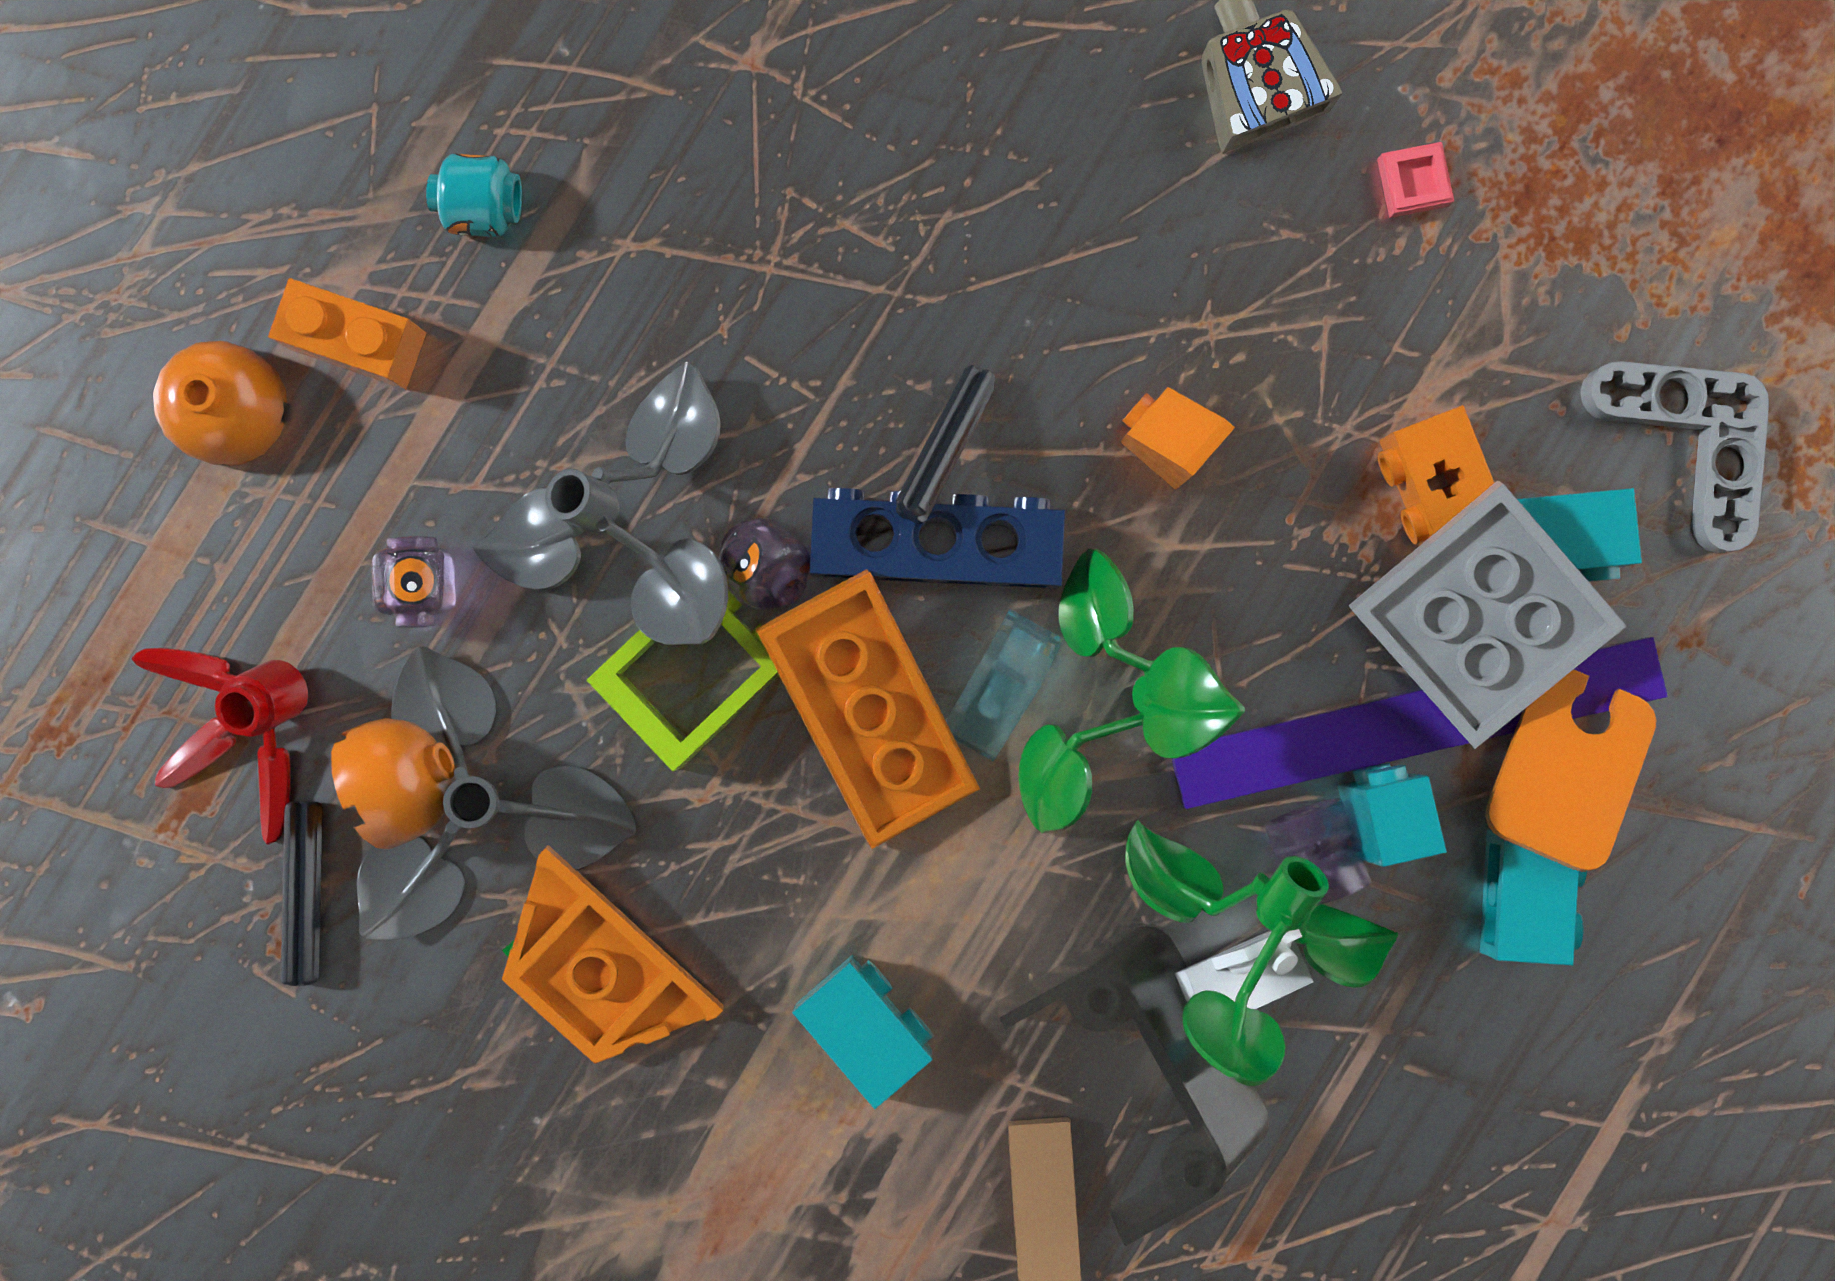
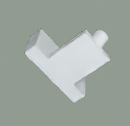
(1230, 968)

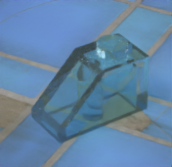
(1003, 684)

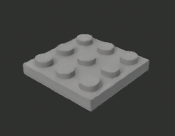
(1487, 614)

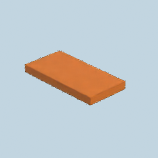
(868, 708)

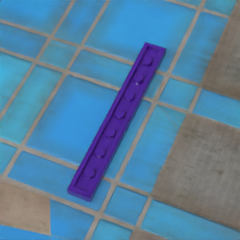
(1382, 732)

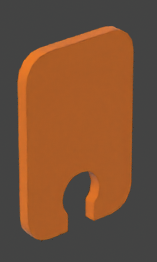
(1567, 787)

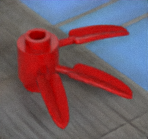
(245, 706)

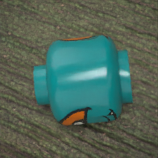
(475, 195)

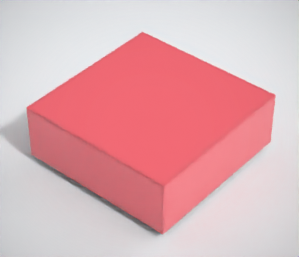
(1415, 179)

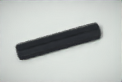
(945, 444)
(301, 893)

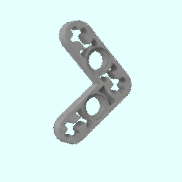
(1717, 429)

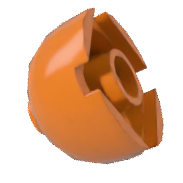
(220, 402)
(393, 779)

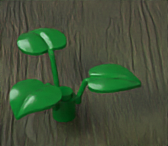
(1177, 698)
(1334, 942)

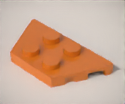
(596, 968)

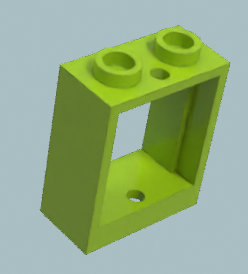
(650, 723)

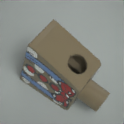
(1263, 75)

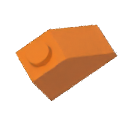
(1174, 435)

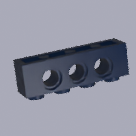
(1033, 564)

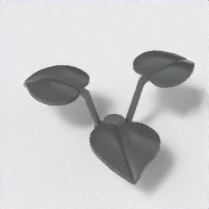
(536, 541)
(571, 808)

